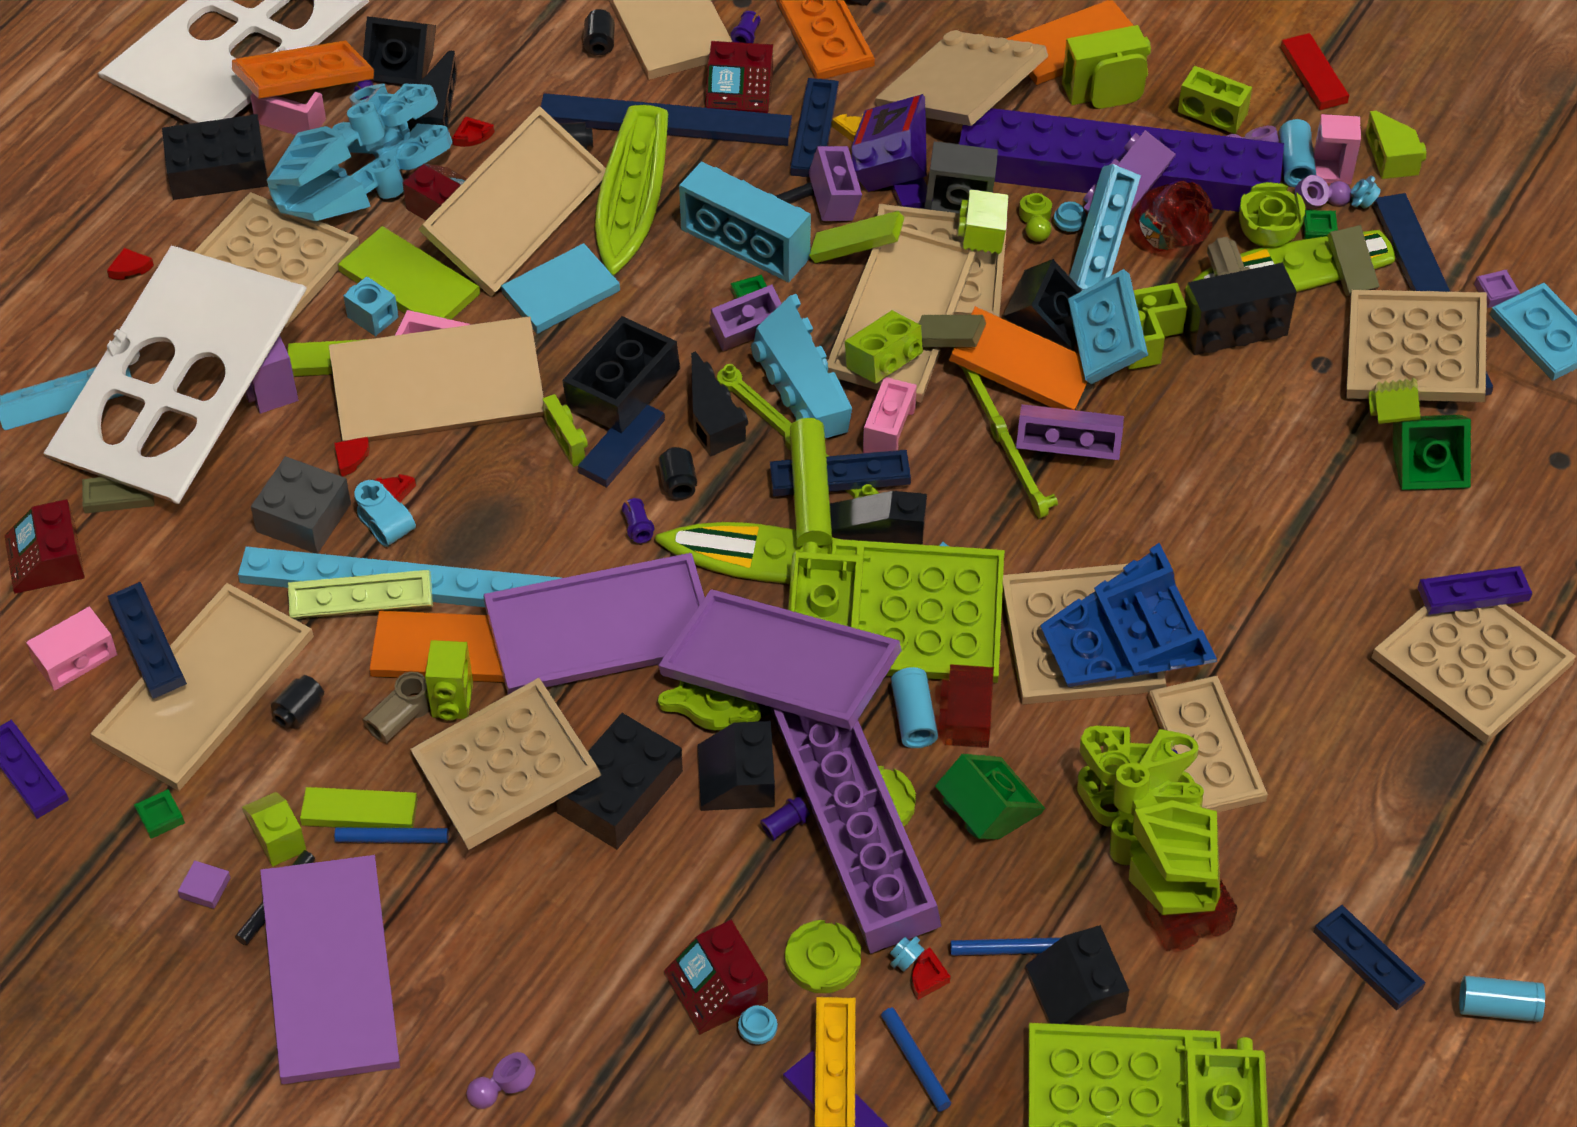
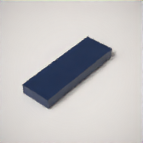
(618, 448)
(1369, 957)

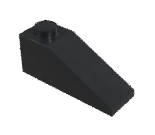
(443, 80)
(881, 518)

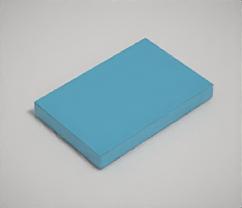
(560, 288)
(1107, 327)
(1541, 328)

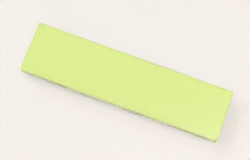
(360, 594)

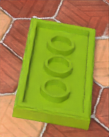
(409, 274)

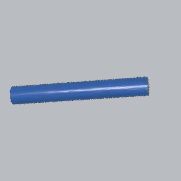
(391, 835)
(1001, 946)
(916, 1059)

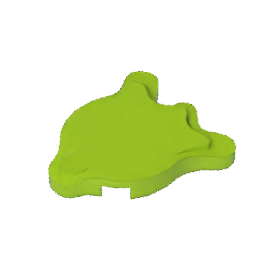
(708, 707)

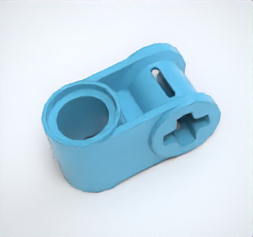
(382, 512)

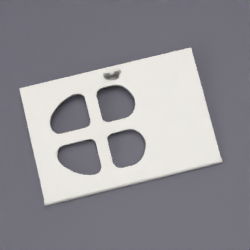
(196, 75)
(205, 312)

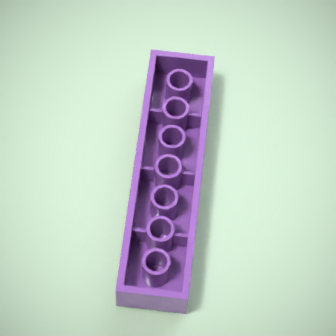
(860, 829)

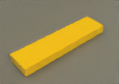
(835, 1062)

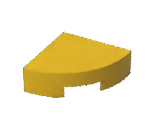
(847, 125)

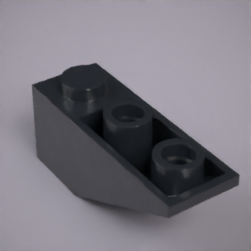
(715, 416)

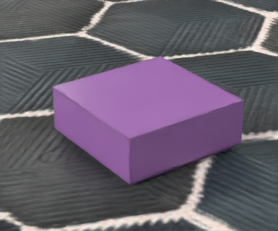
(1498, 287)
(204, 884)

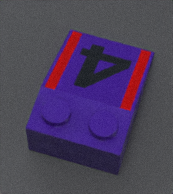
(891, 144)

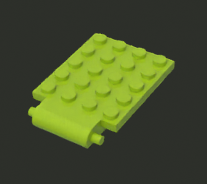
(928, 597)
(1142, 1078)

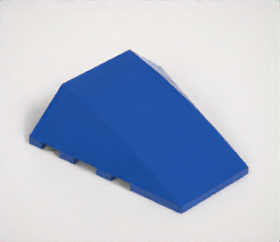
(1127, 627)

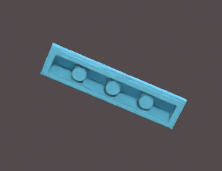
(1104, 226)
(43, 399)

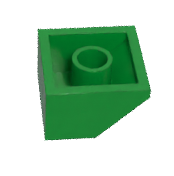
(1433, 452)
(988, 796)

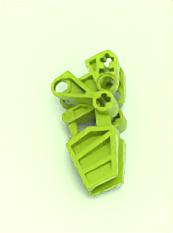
(1159, 816)

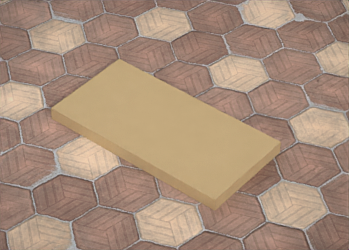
(670, 33)
(514, 201)
(914, 279)
(437, 380)
(228, 664)

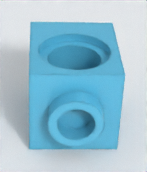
(371, 306)

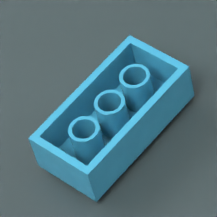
(760, 224)

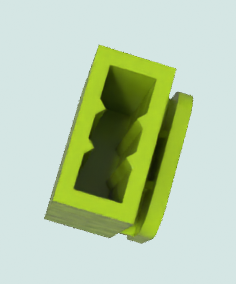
(1106, 67)

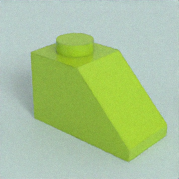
(1394, 146)
(275, 828)

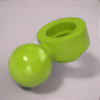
(1036, 211)

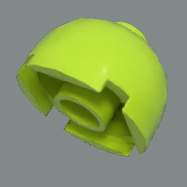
(1271, 214)

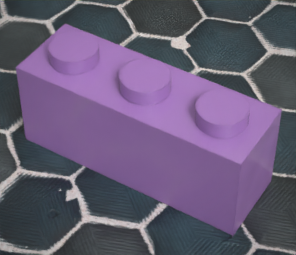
(1144, 157)
(1070, 432)

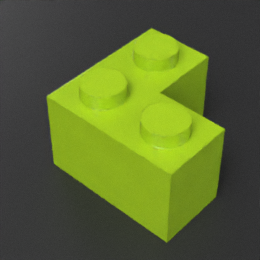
(1161, 315)

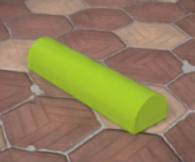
(810, 482)

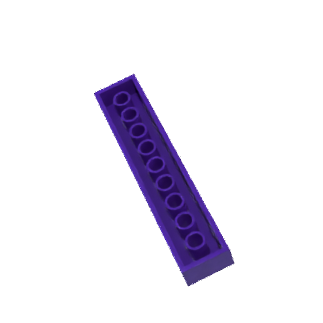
(1073, 151)

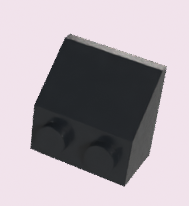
(398, 49)
(1043, 305)
(737, 768)
(1079, 979)

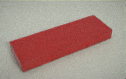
(1314, 71)

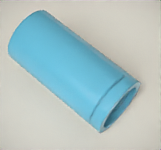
(1297, 152)
(914, 707)
(1502, 998)

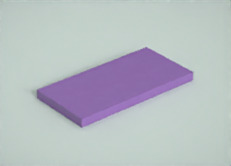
(592, 621)
(780, 658)
(329, 969)

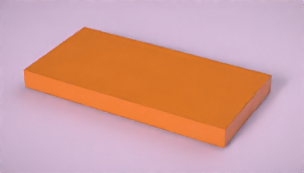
(1053, 35)
(827, 36)
(302, 69)
(1024, 363)
(405, 639)

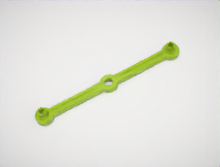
(732, 379)
(1000, 433)

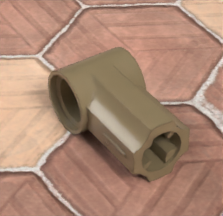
(1225, 257)
(398, 708)

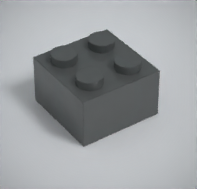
(955, 172)
(301, 505)

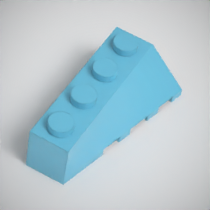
(800, 368)

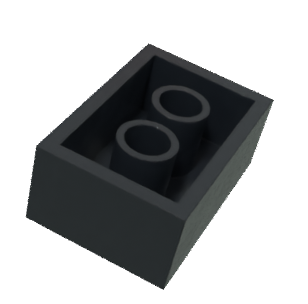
(215, 157)
(1238, 308)
(621, 374)
(634, 773)

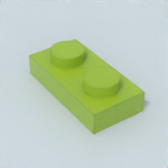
(561, 425)

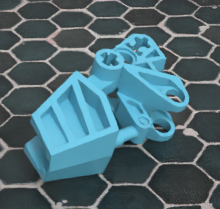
(308, 174)

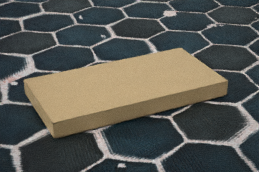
(1223, 758)

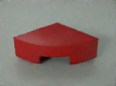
(472, 132)
(128, 264)
(351, 454)
(398, 486)
(928, 974)

